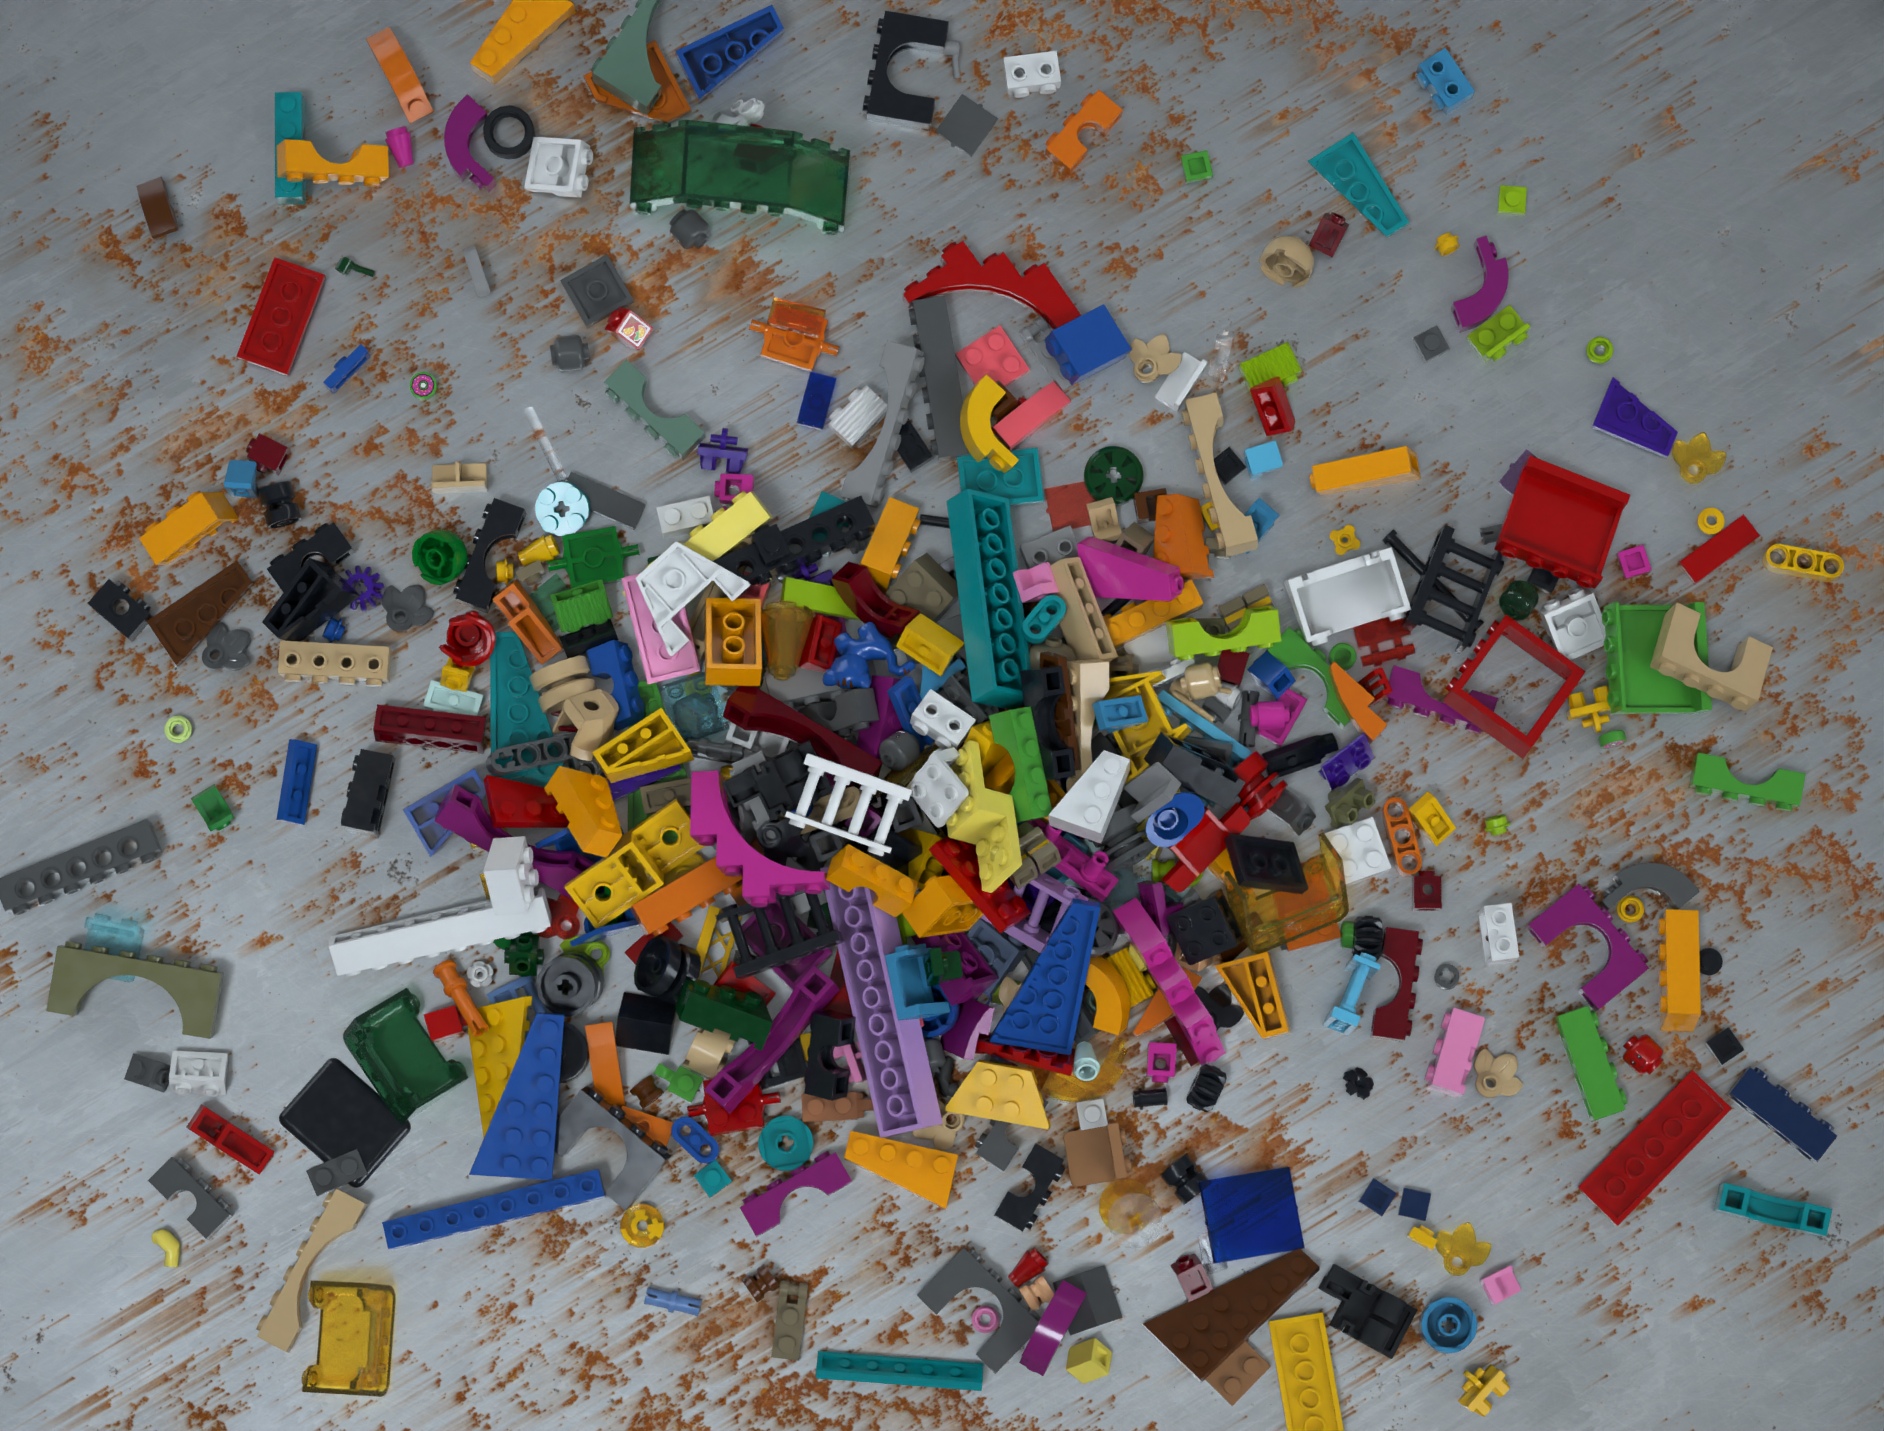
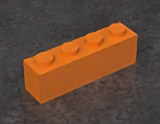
(681, 896)

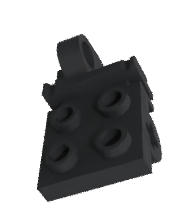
(778, 782)
(1368, 1312)

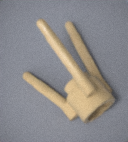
(1177, 692)

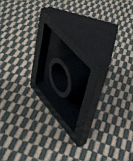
(645, 1023)

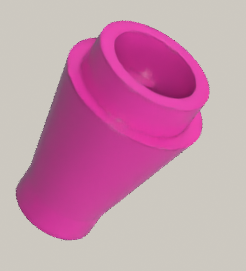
(400, 145)

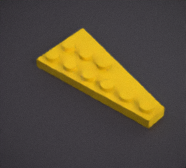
(497, 1051)

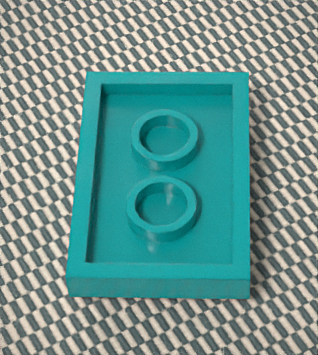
(1019, 484)

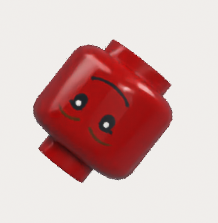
(1642, 1054)

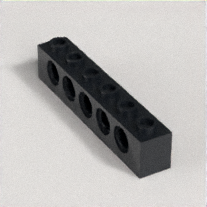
(853, 512)

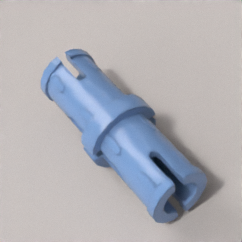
(672, 1301)

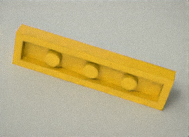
(705, 942)

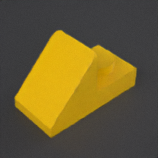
(1431, 819)

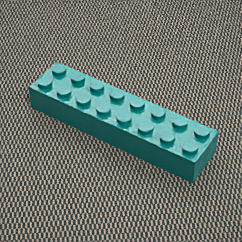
(989, 597)

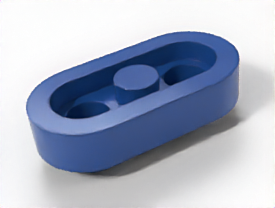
(695, 1140)

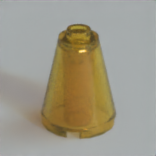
(784, 636)

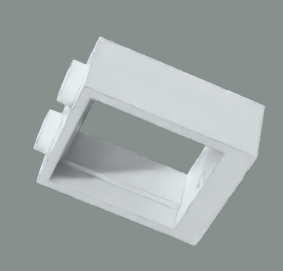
(1499, 925)

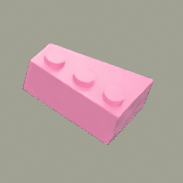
(1454, 1052)

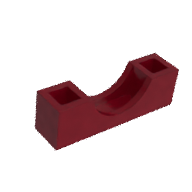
(1399, 949)

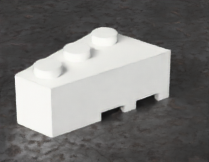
(1093, 798)

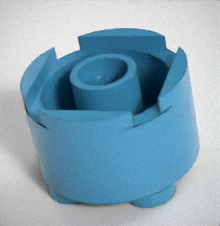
(1459, 1314)

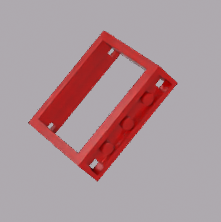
(1486, 718)

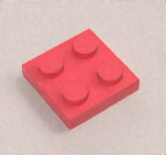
(992, 356)

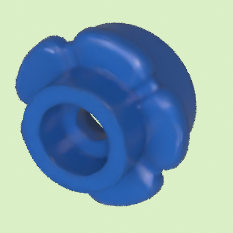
(333, 630)

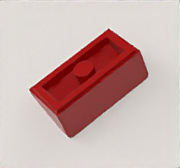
(1273, 407)
(820, 645)

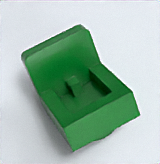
(213, 808)

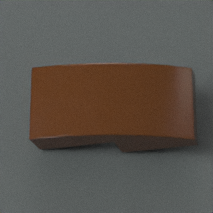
(157, 208)

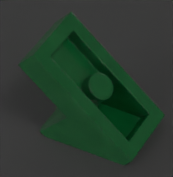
(942, 966)

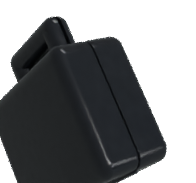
(343, 1114)

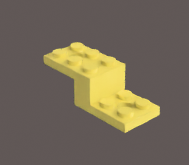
(986, 821)

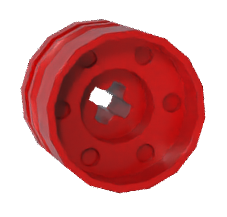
(1257, 791)

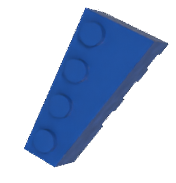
(722, 53)

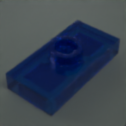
(816, 401)

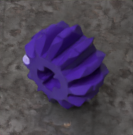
(370, 584)

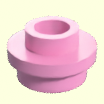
(989, 1311)

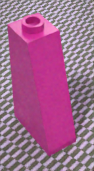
(1127, 574)

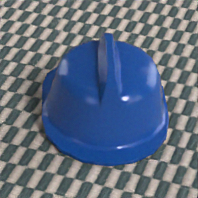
(1174, 819)

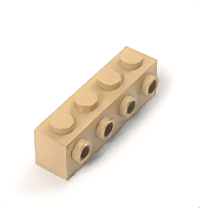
(1083, 621)
(334, 662)

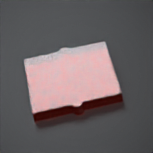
(1068, 506)

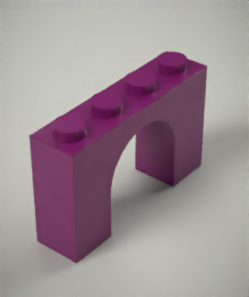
(1623, 961)

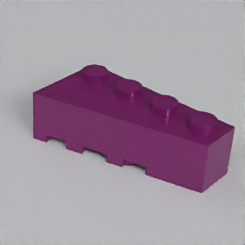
(976, 971)

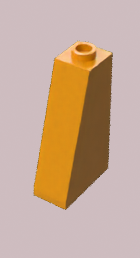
(1366, 471)

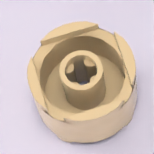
(707, 1052)

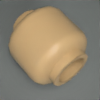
(1201, 680)

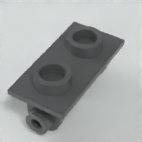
(958, 690)

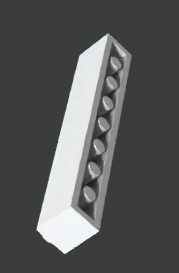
(433, 934)

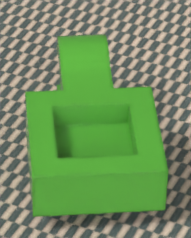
(682, 1082)

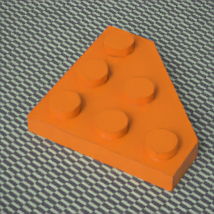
(670, 104)

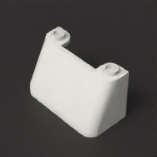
(1347, 595)

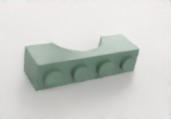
(678, 433)

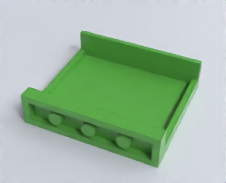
(1630, 646)

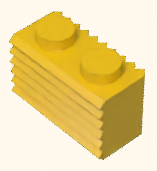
(1137, 984)

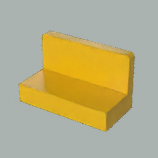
(929, 644)

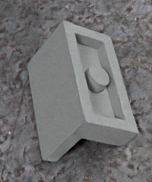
(1152, 790)

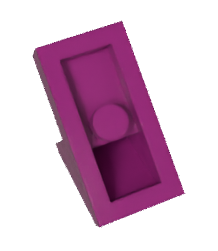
(1153, 901)

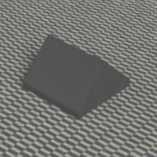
(1100, 1302)

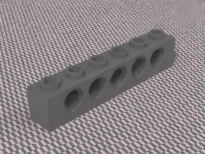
(11, 885)

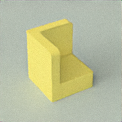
(1088, 1360)

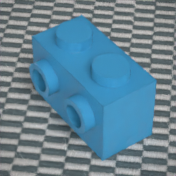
(1444, 81)

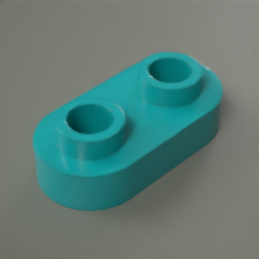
(1042, 620)

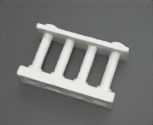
(843, 777)

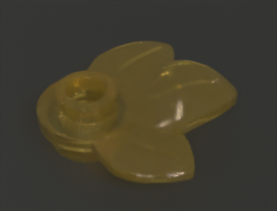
(1698, 455)
(1462, 1245)

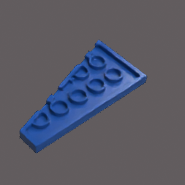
(524, 1123)

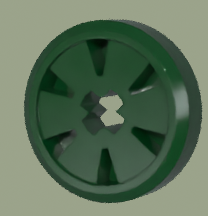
(1116, 459)

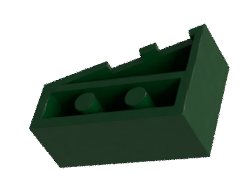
(726, 1010)

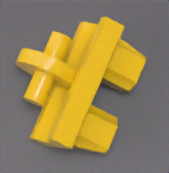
(1579, 709)
(1480, 1386)

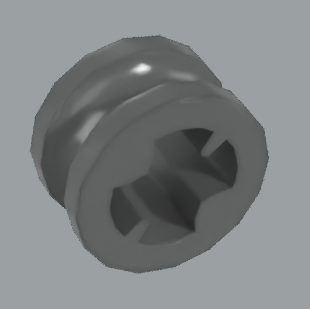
(1442, 983)

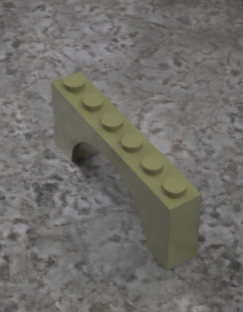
(192, 988)

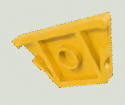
(1001, 1094)

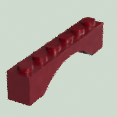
(759, 711)

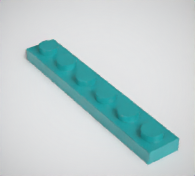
(899, 1371)

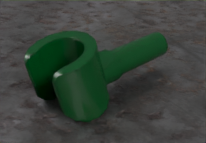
(345, 265)

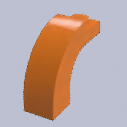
(399, 74)

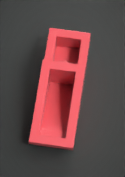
(1031, 415)

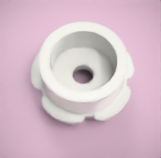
(472, 974)

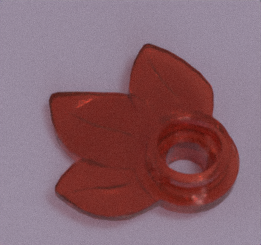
(562, 911)

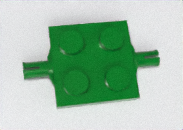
(593, 557)

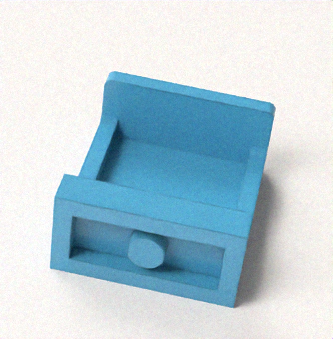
(909, 984)

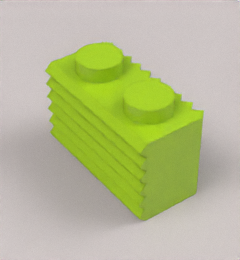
(1271, 364)

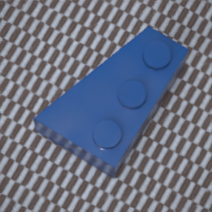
(424, 811)

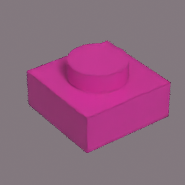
(1634, 562)

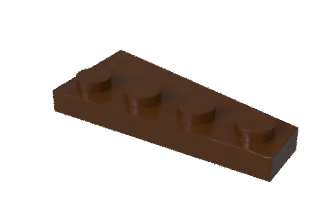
(198, 612)
(1063, 711)

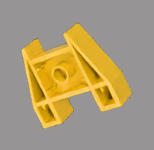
(1137, 740)

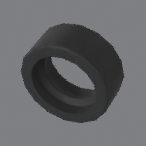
(505, 112)

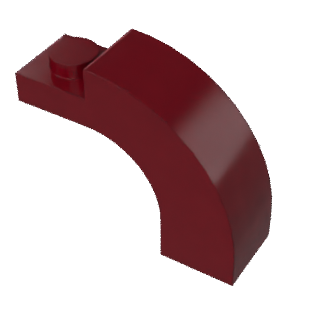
(869, 603)

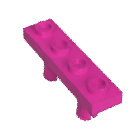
(1079, 867)

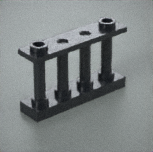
(1426, 591)
(774, 955)

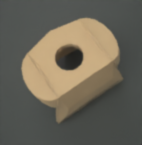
(593, 724)

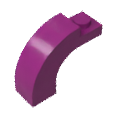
(459, 130)
(1482, 305)
(1052, 1328)

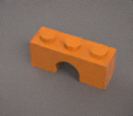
(1097, 113)

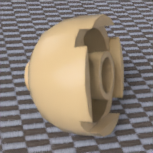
(1287, 260)

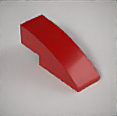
(230, 1139)

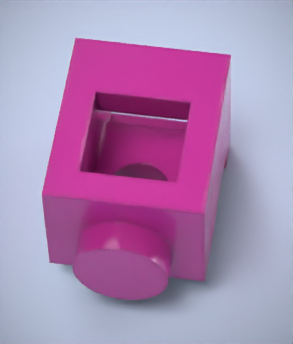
(727, 481)
(1163, 1051)

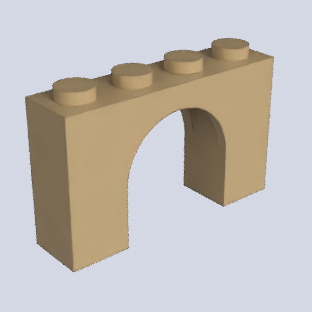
(1677, 658)

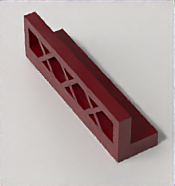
(429, 729)

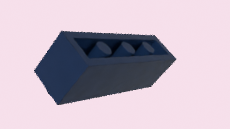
(1781, 1114)

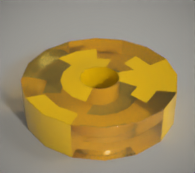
(654, 1229)

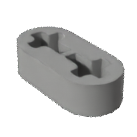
(476, 271)

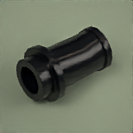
(1147, 1098)

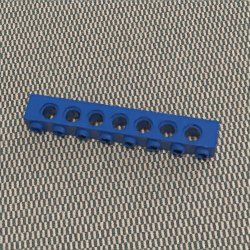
(494, 1209)

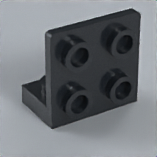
(1205, 928)

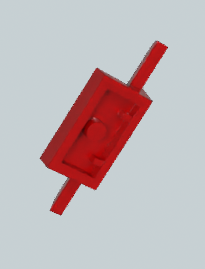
(1203, 846)

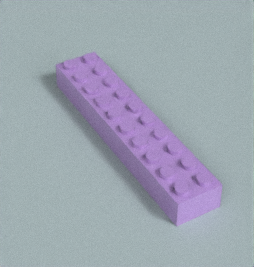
(890, 1048)

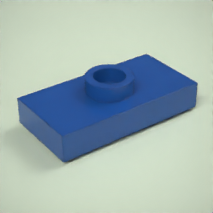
(346, 368)

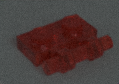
(1379, 632)

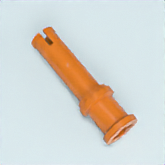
(455, 988)

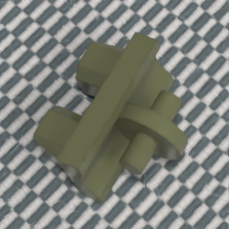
(1345, 803)

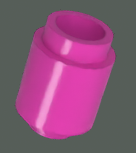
(1269, 714)

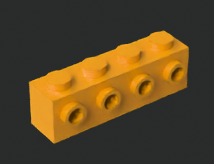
(1151, 615)

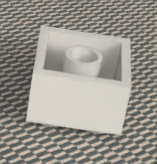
(1360, 851)
(510, 875)

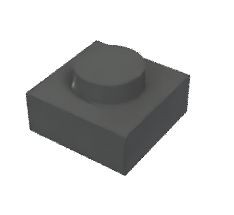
(1431, 344)
(1216, 710)

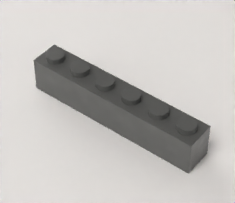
(940, 375)

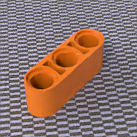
(1399, 850)

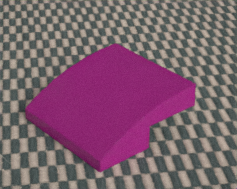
(973, 1020)

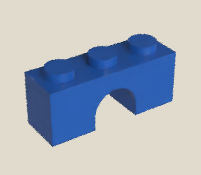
(615, 662)

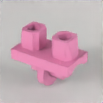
(853, 1057)

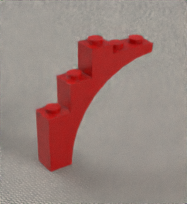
(998, 275)

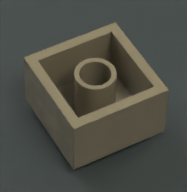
(925, 588)

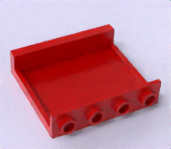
(1561, 522)

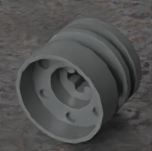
(1125, 840)

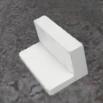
(1181, 382)

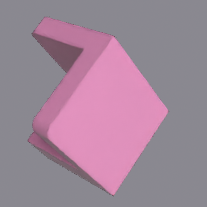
(1035, 582)
(1500, 1285)

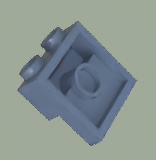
(999, 950)

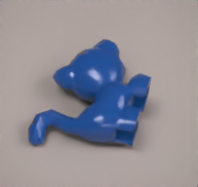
(851, 668)

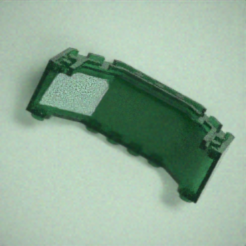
(740, 170)

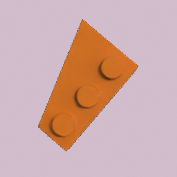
(1180, 537)

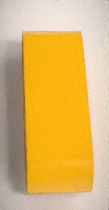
(1815, 558)

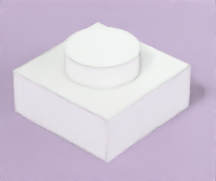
(1091, 1114)

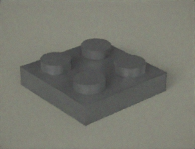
(597, 291)

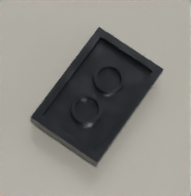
(1266, 864)

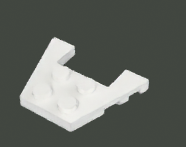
(677, 579)

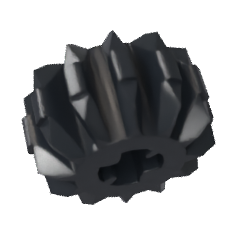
(1368, 936)
(1206, 1088)

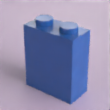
(1087, 345)

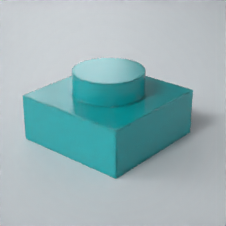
(712, 1178)

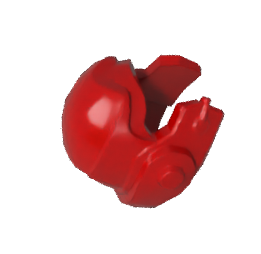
(469, 639)

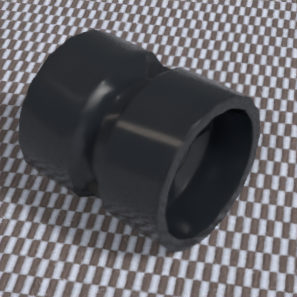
(275, 496)
(1184, 1178)

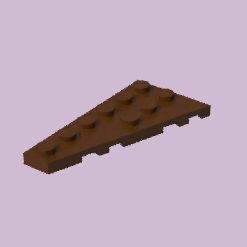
(1216, 1324)

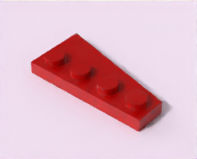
(521, 805)

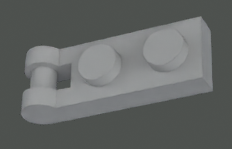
(1041, 353)

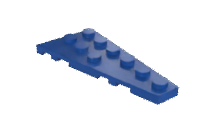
(1050, 997)

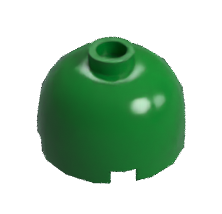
(439, 556)

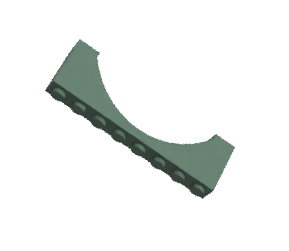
(626, 66)

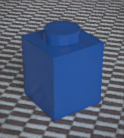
(1271, 675)

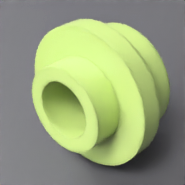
(172, 723)

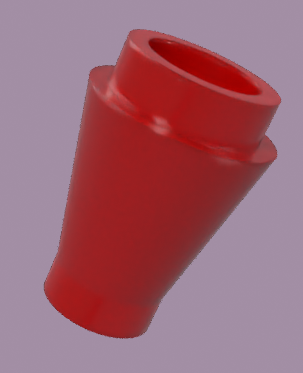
(1028, 1267)

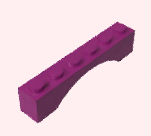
(466, 817)
(744, 1072)

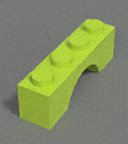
(1258, 627)

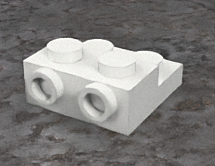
(558, 166)
(1574, 623)

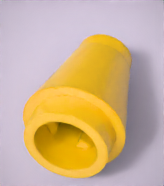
(542, 549)

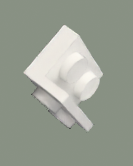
(198, 1073)

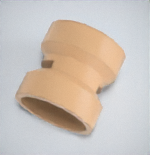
(1037, 1293)

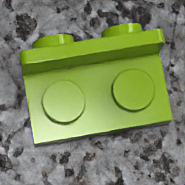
(1498, 333)

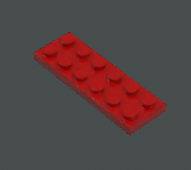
(1654, 1148)

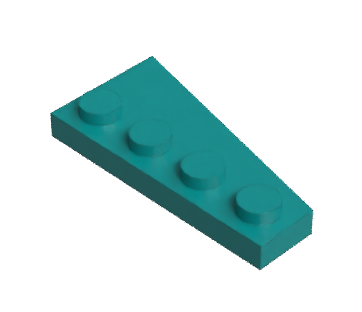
(1357, 179)

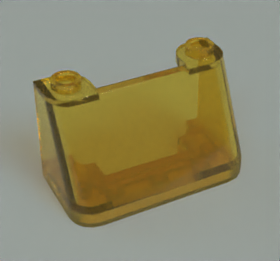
(352, 1338)

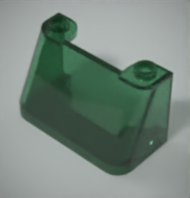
(401, 1057)

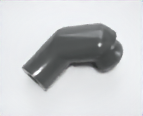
(946, 1087)

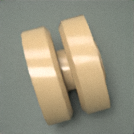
(561, 681)

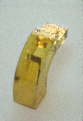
(1073, 1090)

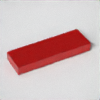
(1719, 549)

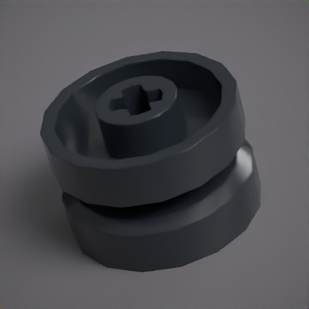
(665, 967)
(581, 972)
(575, 1054)

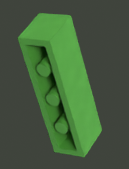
(1590, 1064)

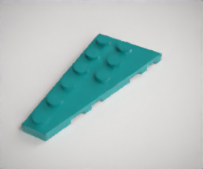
(516, 709)

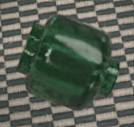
(1518, 600)

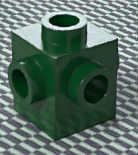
(524, 955)

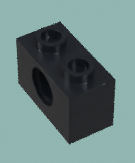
(105, 604)

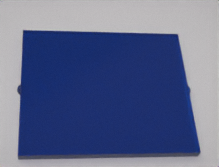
(1251, 1215)

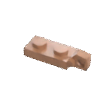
(847, 1108)

